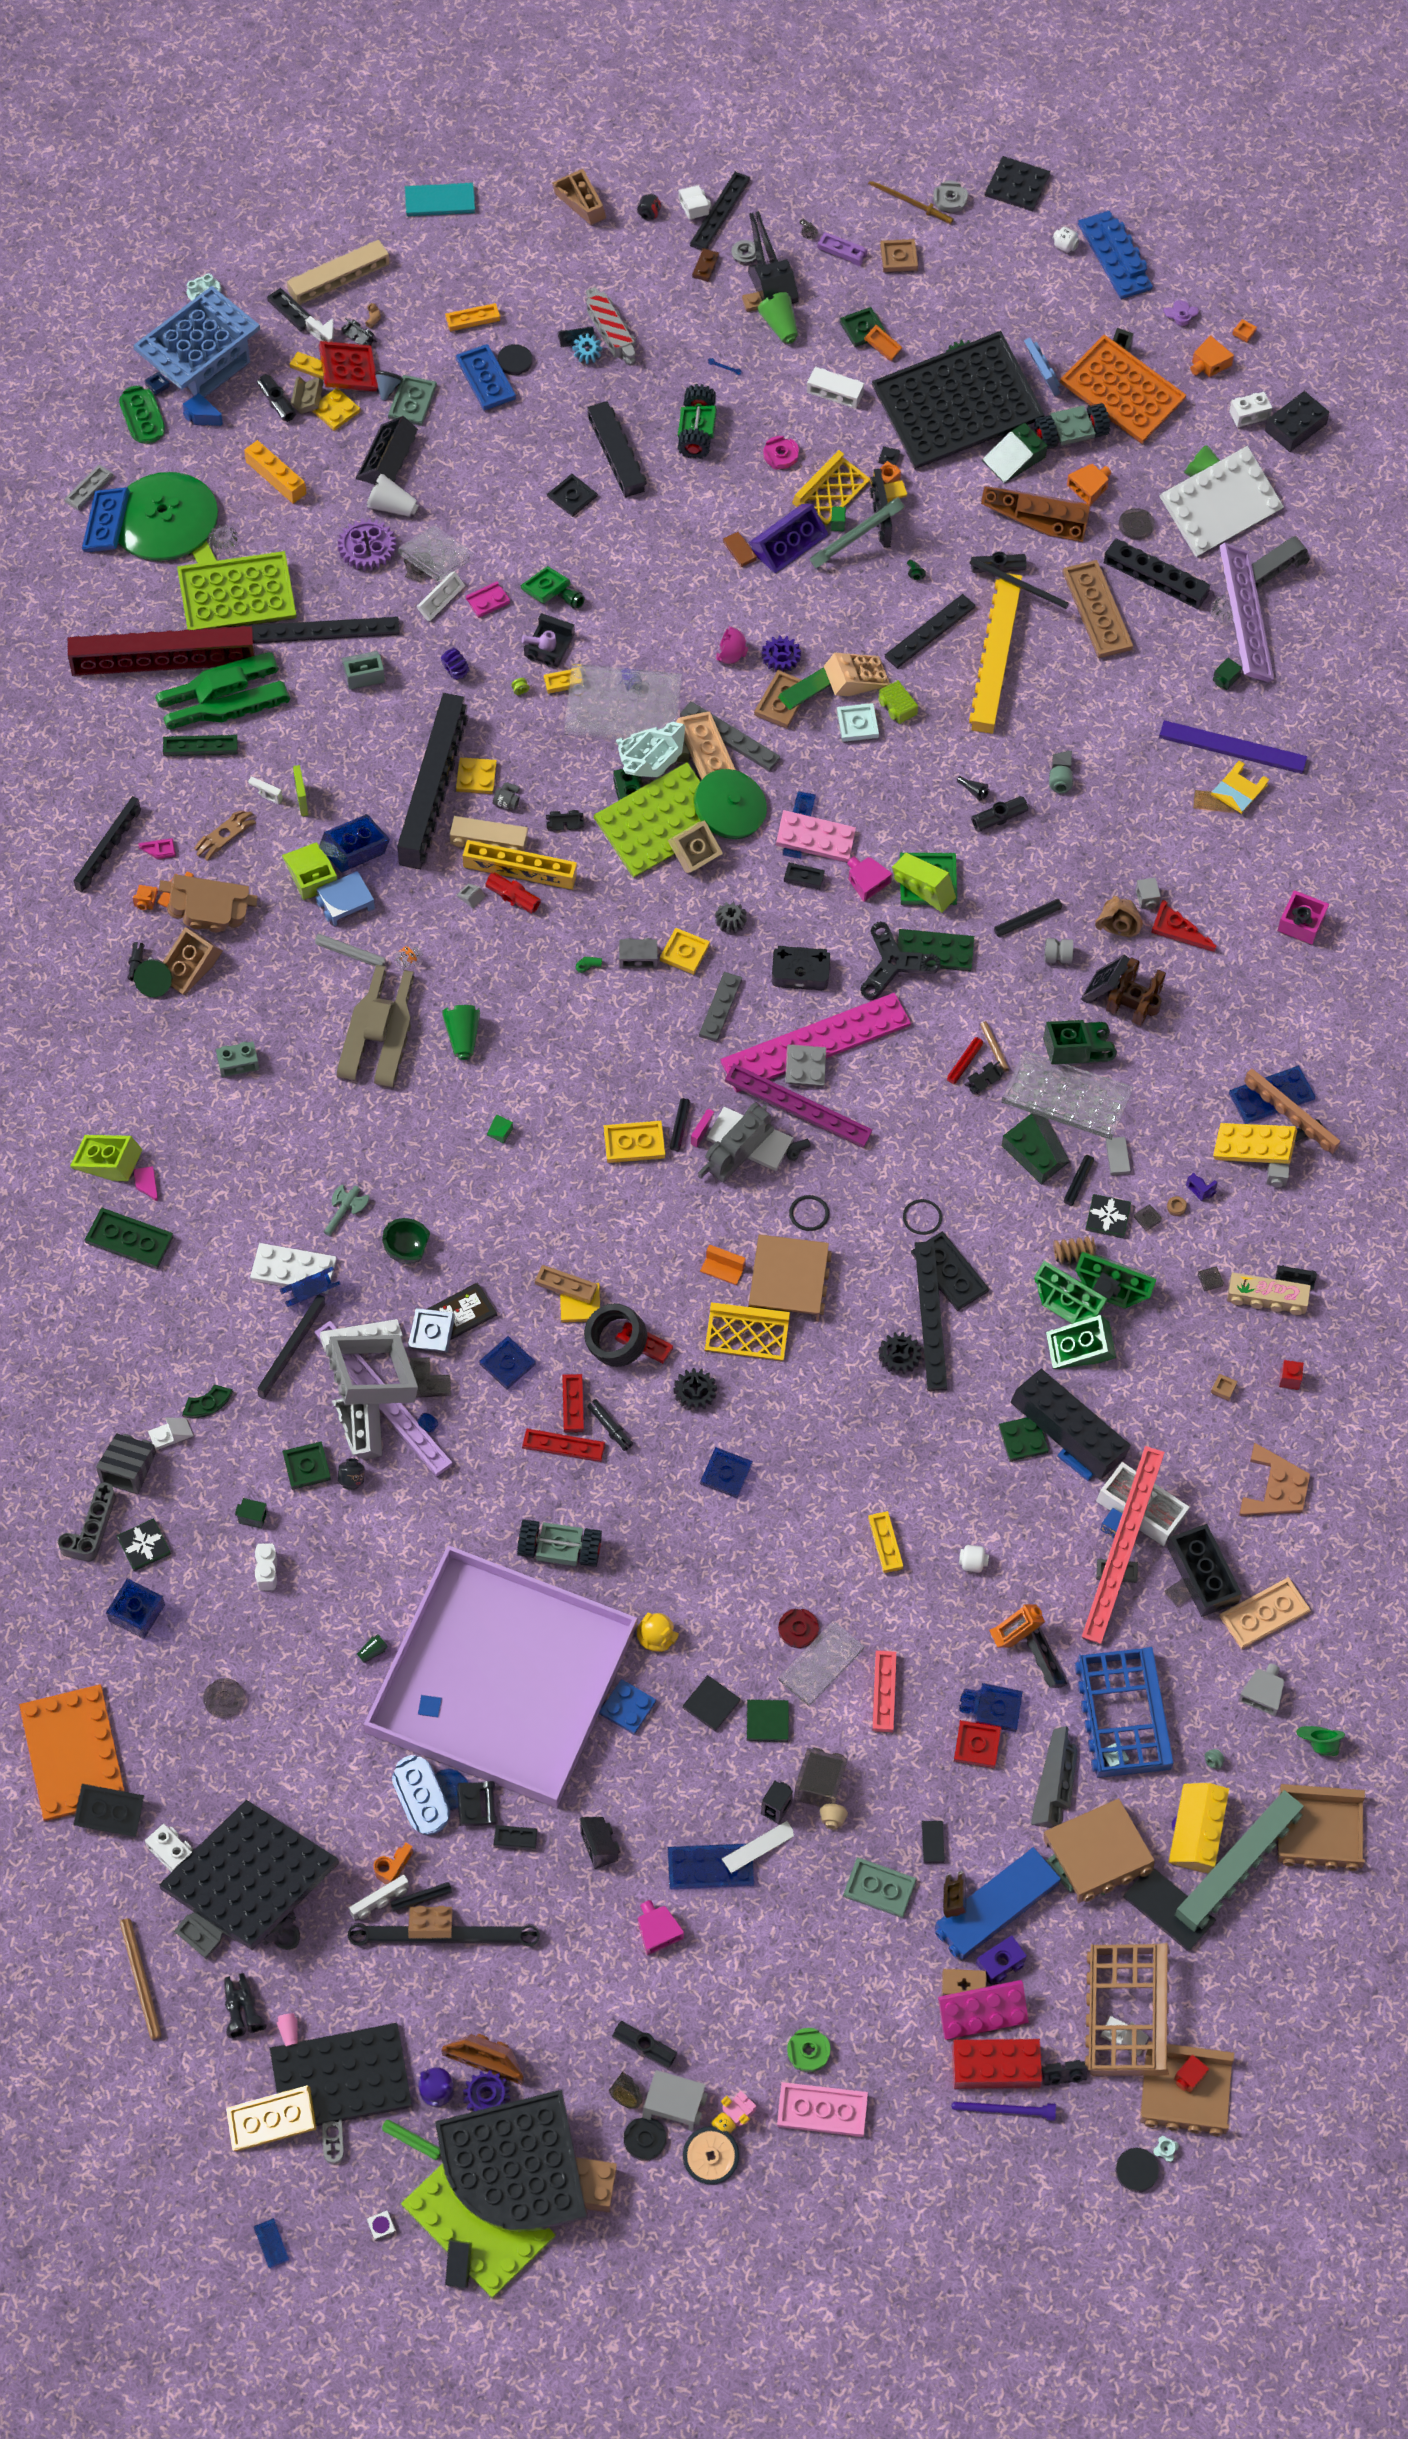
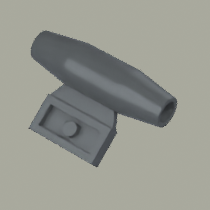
(200, 1934)

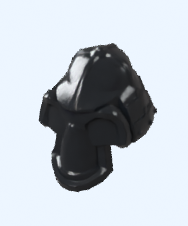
(285, 1934)

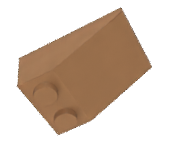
(190, 959)

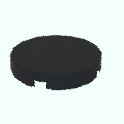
(514, 359)
(644, 2138)
(1137, 2169)

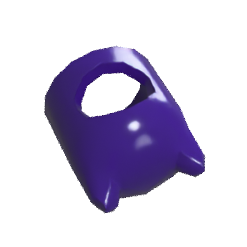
(436, 2086)

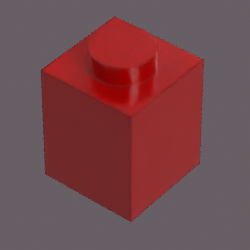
(1291, 1374)
(1191, 2074)

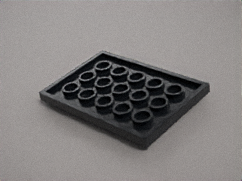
(346, 2073)

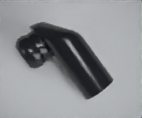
(796, 1147)

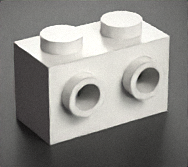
(1250, 409)
(167, 1847)

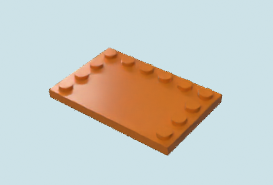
(1129, 389)
(70, 1747)

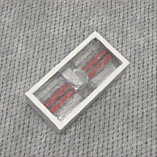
(1163, 1510)

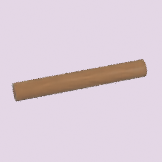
(994, 1046)

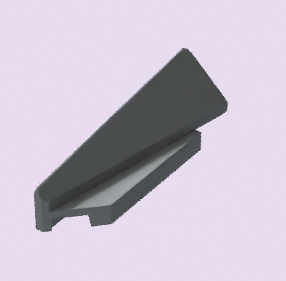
(1056, 1780)

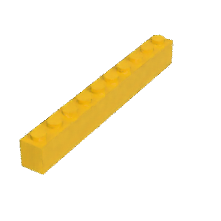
(996, 655)

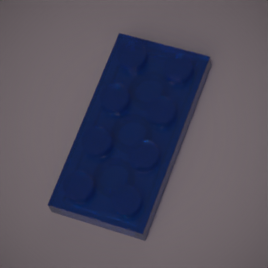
(1289, 1082)
(704, 1868)

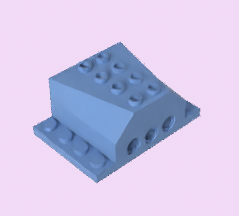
(201, 343)

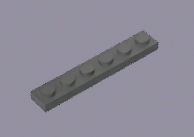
(737, 740)

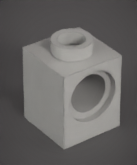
(1148, 893)

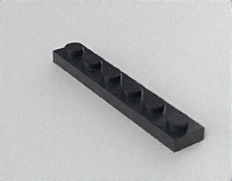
(929, 631)
(104, 848)

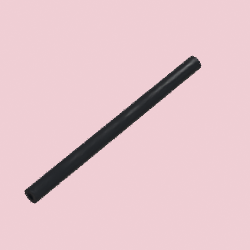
(1017, 582)

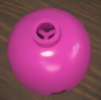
(732, 646)

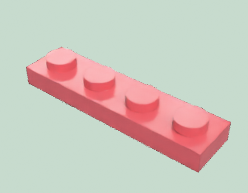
(884, 1691)

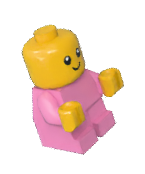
(735, 2112)

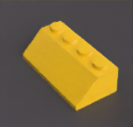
(1198, 1826)

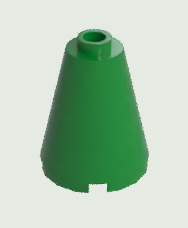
(462, 1029)

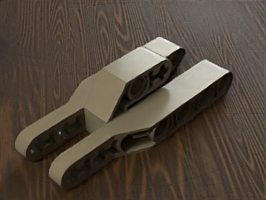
(371, 1022)

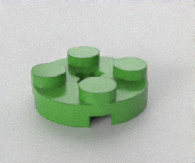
(798, 2043)

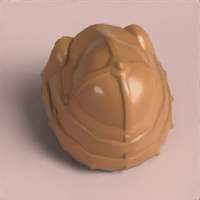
(1119, 916)

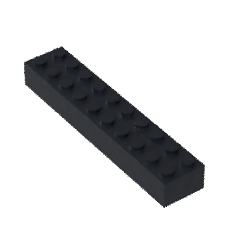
(432, 781)

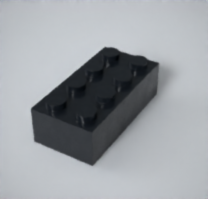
(1204, 1570)

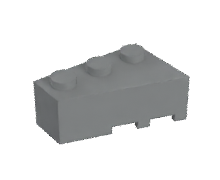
(361, 1428)

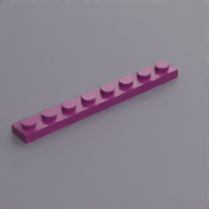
(798, 1105)

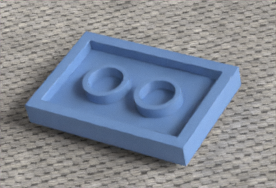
(1043, 366)

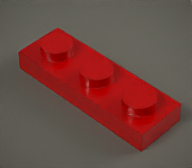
(572, 1403)

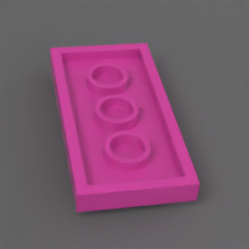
(983, 2009)

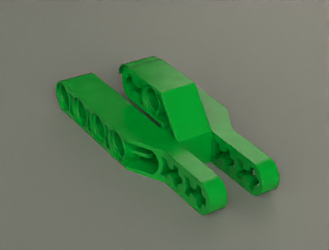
(221, 682)

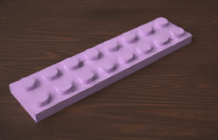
(1246, 612)

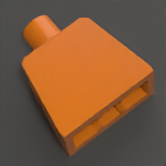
(1211, 358)
(1089, 482)

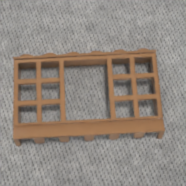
(1160, 2010)

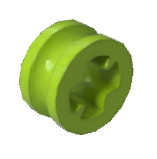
(520, 686)

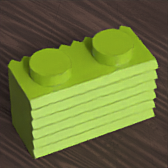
(898, 702)

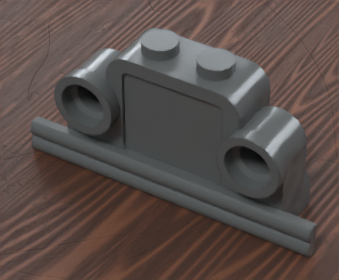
(738, 1143)

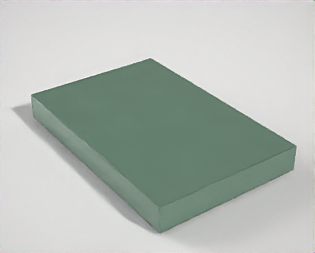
(412, 399)
(879, 1887)

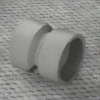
(1058, 951)

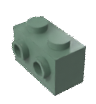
(237, 1059)

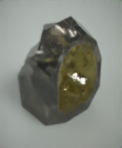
(626, 2092)

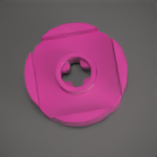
(780, 461)

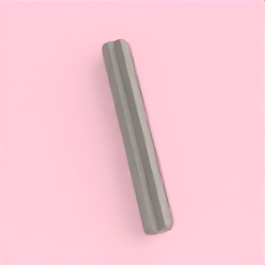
(349, 950)

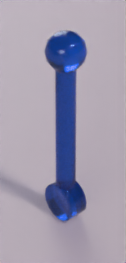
(711, 361)

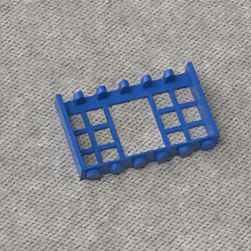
(1155, 1705)

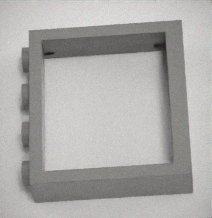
(372, 1394)

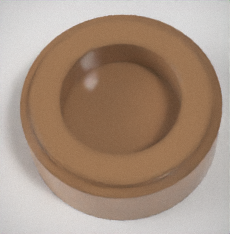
(1176, 1206)

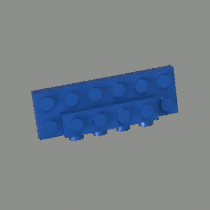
(1116, 254)

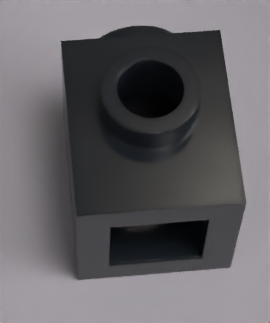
(1107, 1286)

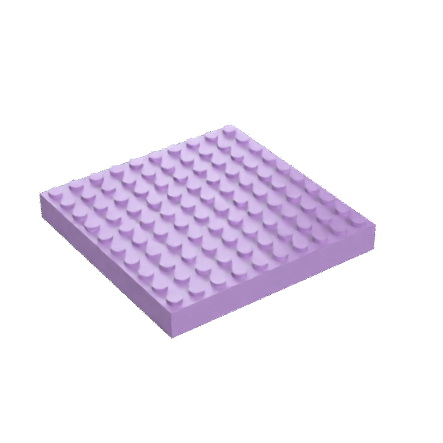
(514, 1671)

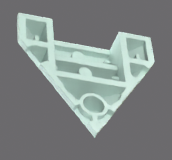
(652, 750)

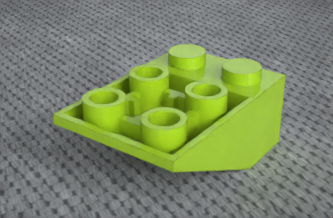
(309, 869)

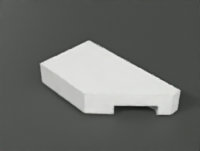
(266, 790)

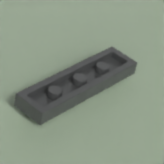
(720, 1006)

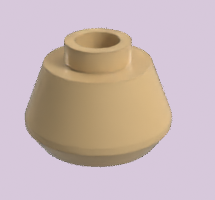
(833, 1815)

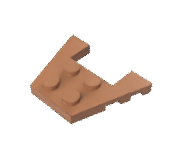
(1284, 1489)

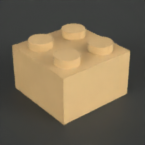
(695, 846)

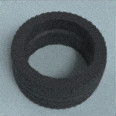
(600, 1319)

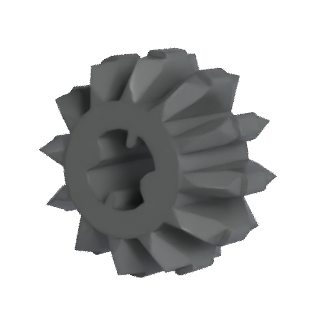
(730, 917)

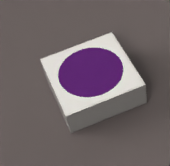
(381, 2225)

